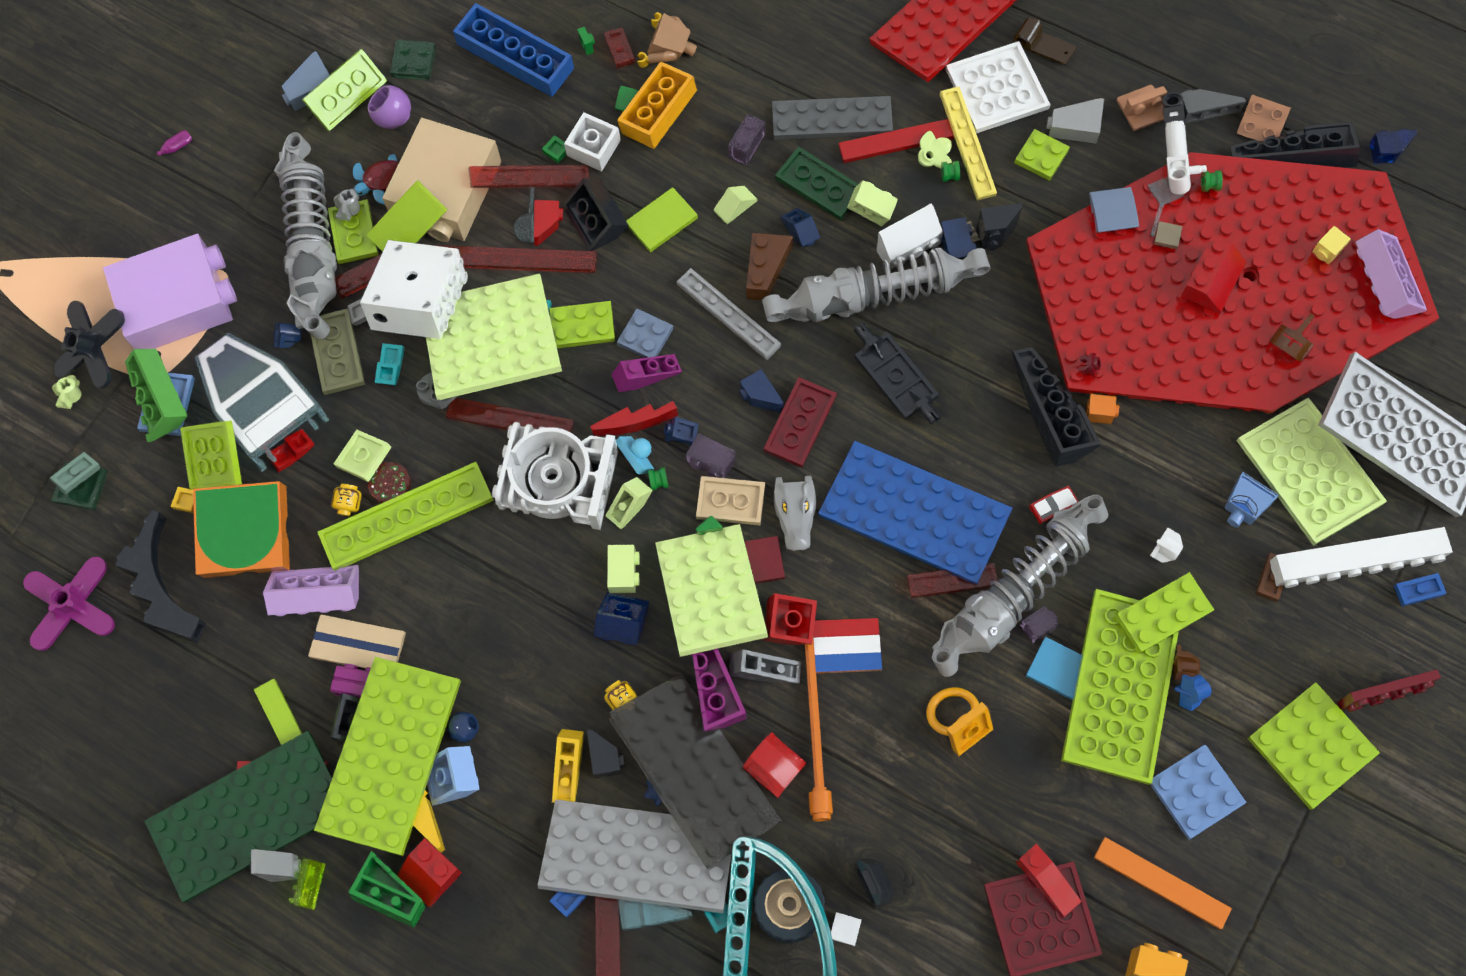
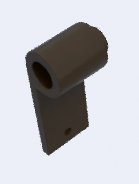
(1042, 44)

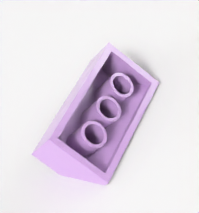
(1390, 275)
(312, 590)

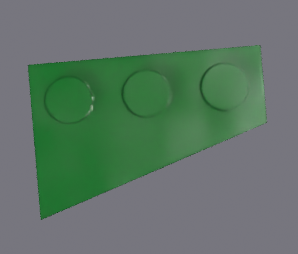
(386, 893)

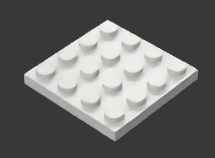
(998, 86)

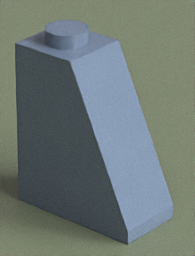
(304, 80)

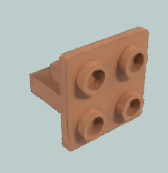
(1143, 106)

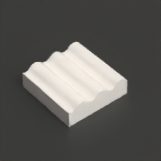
(845, 929)

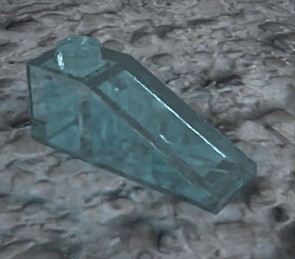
(640, 915)

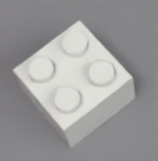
(592, 141)

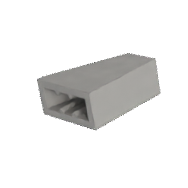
(1077, 121)

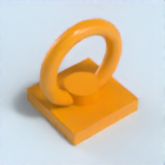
(969, 727)

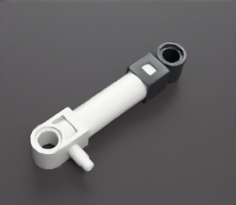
(1176, 144)

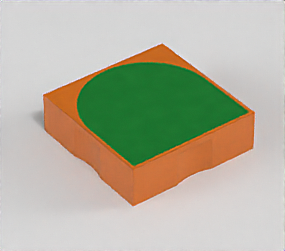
(240, 529)

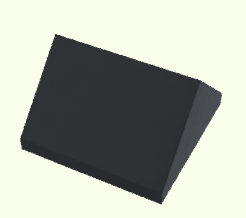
(344, 717)

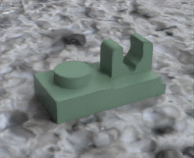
(75, 472)

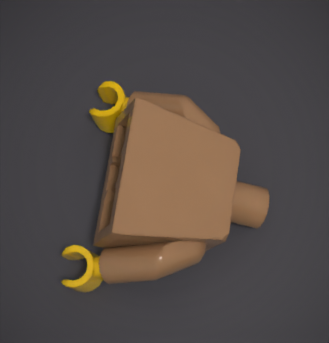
(667, 42)

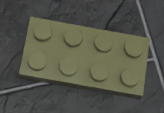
(338, 354)

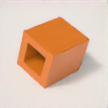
(1102, 409)

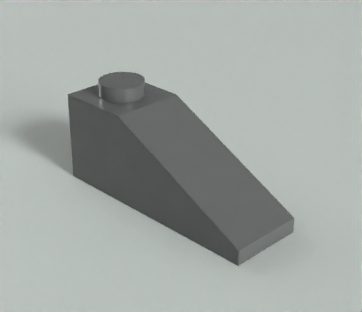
(1207, 104)
(764, 667)

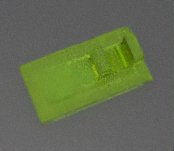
(308, 884)

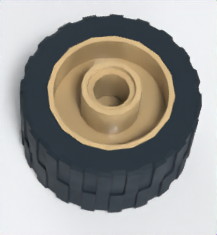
(782, 908)

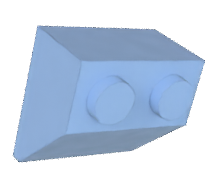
(452, 775)

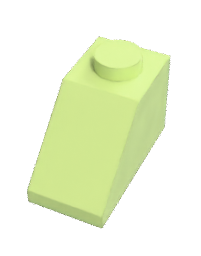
(628, 502)

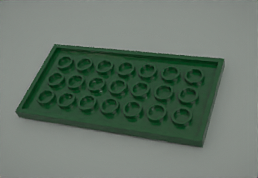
(249, 809)

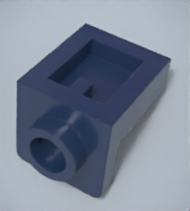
(680, 430)

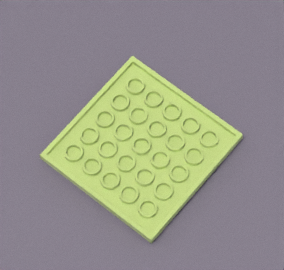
(494, 339)

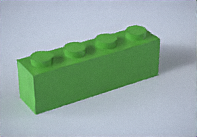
(154, 393)

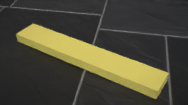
(968, 143)

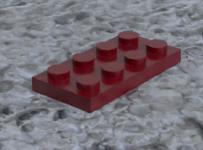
(800, 422)
(1394, 690)

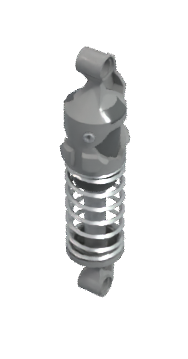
(309, 254)
(852, 290)

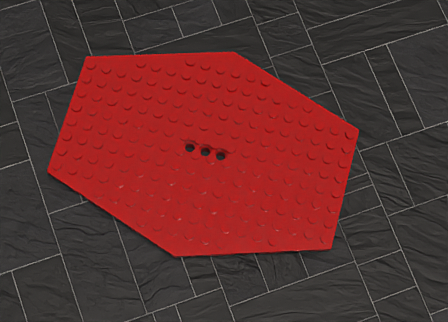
(1125, 301)

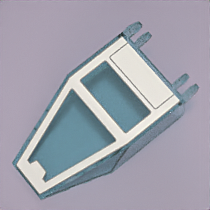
(255, 394)

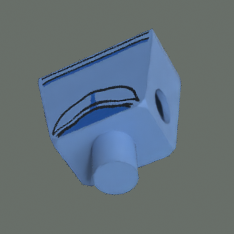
(1248, 500)

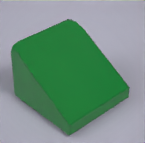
(624, 97)
(709, 525)

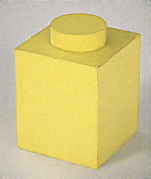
(1331, 245)

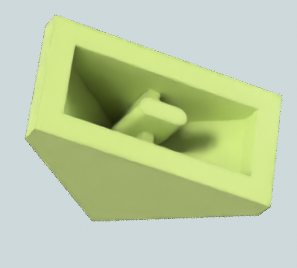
(734, 203)

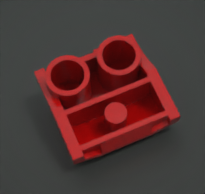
(774, 765)

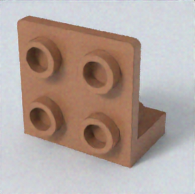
(1262, 119)

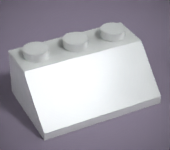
(910, 236)

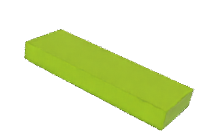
(278, 711)

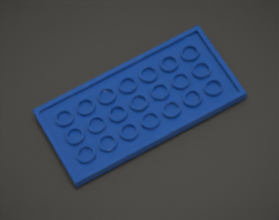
(915, 512)

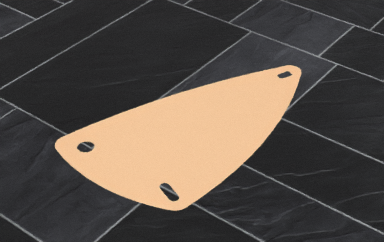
(48, 285)

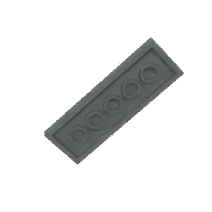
(832, 117)

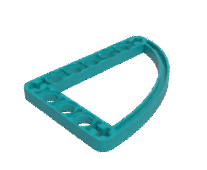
(745, 907)

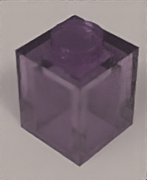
(1040, 623)

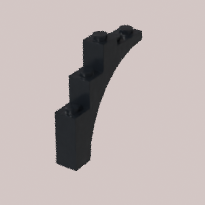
(149, 587)

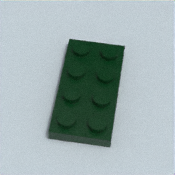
(817, 182)

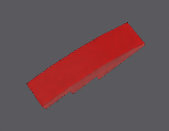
(627, 422)

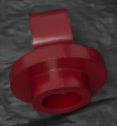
(1093, 364)

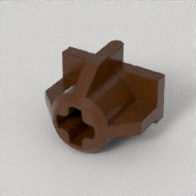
(1185, 663)

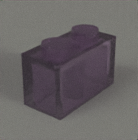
(746, 139)
(711, 456)

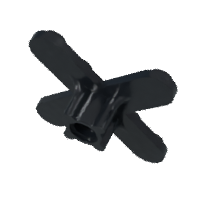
(85, 341)

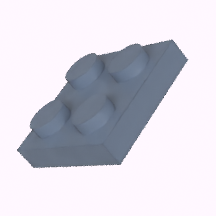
(645, 334)

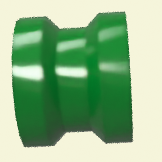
(950, 171)
(1211, 180)
(658, 478)

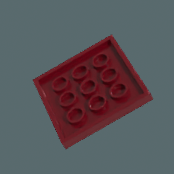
(1034, 931)

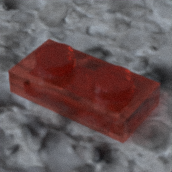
(619, 47)

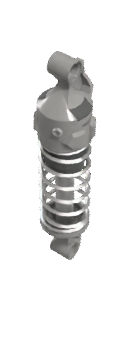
(995, 612)

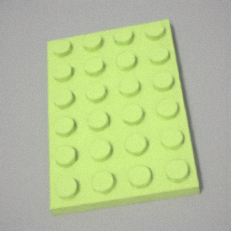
(1311, 472)
(710, 590)

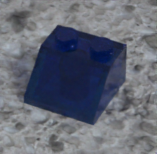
(621, 618)

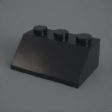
(594, 213)

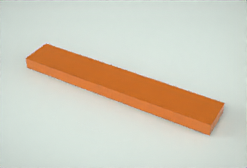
(1162, 883)

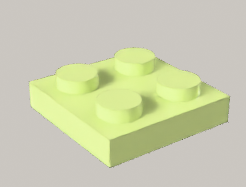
(362, 455)

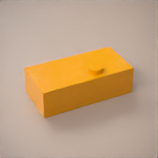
(657, 105)

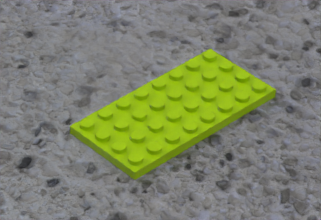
(1118, 696)
(388, 756)

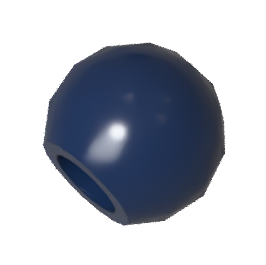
(462, 727)

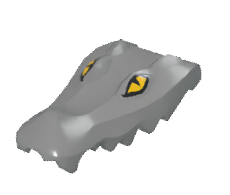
(795, 509)

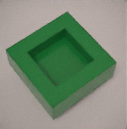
(586, 40)
(555, 149)

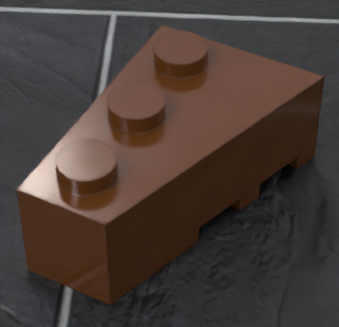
(765, 262)

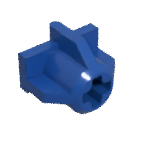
(1193, 691)

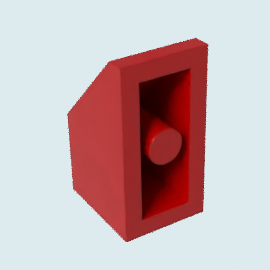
(546, 219)

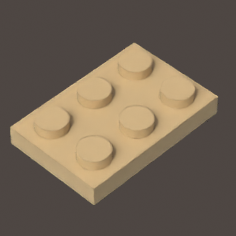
(730, 500)

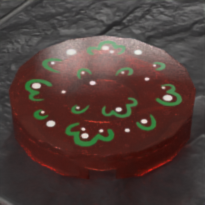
(389, 482)

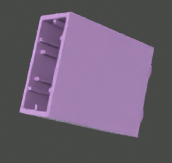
(170, 292)

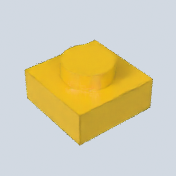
(183, 500)

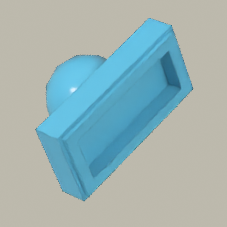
(636, 453)

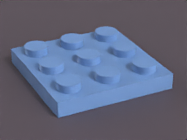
(1197, 792)

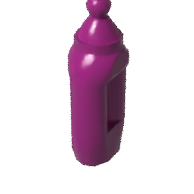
(175, 143)

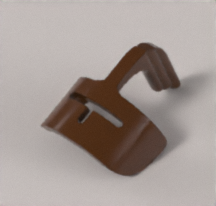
(1294, 350)

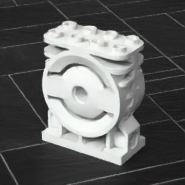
(557, 496)

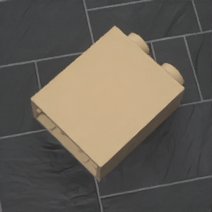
(441, 161)

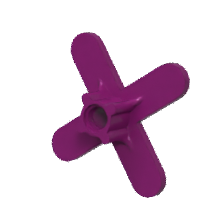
(74, 607)

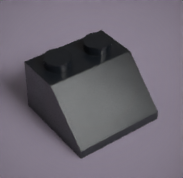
(997, 224)

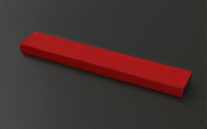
(892, 141)

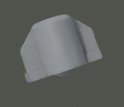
(347, 203)

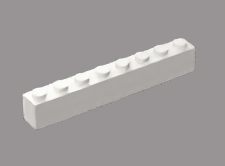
(1360, 556)

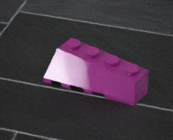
(716, 692)

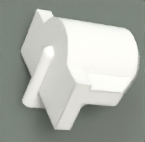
(1168, 546)

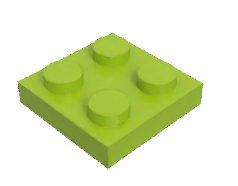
(1042, 154)

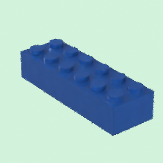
(513, 49)

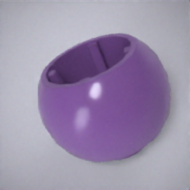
(389, 107)

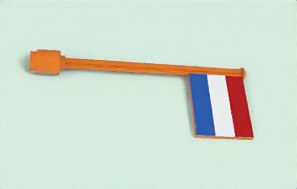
(836, 647)

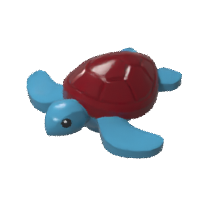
(375, 177)

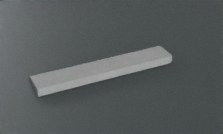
(729, 314)

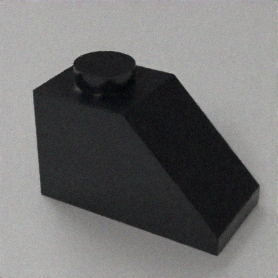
(604, 756)

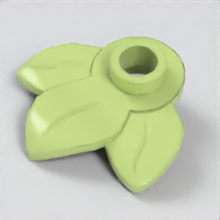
(935, 148)

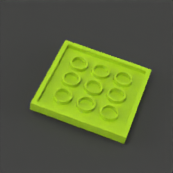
(1313, 746)

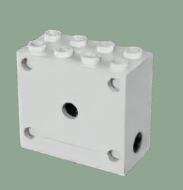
(414, 289)

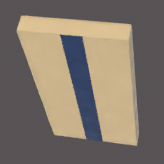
(354, 642)

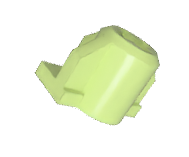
(67, 390)

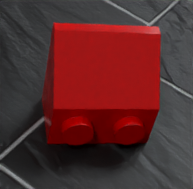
(790, 620)
(428, 872)

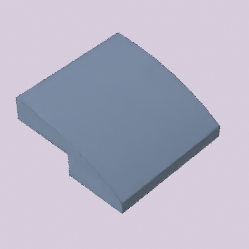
(1114, 209)

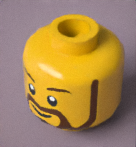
(346, 499)
(619, 694)

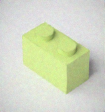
(872, 203)
(622, 569)

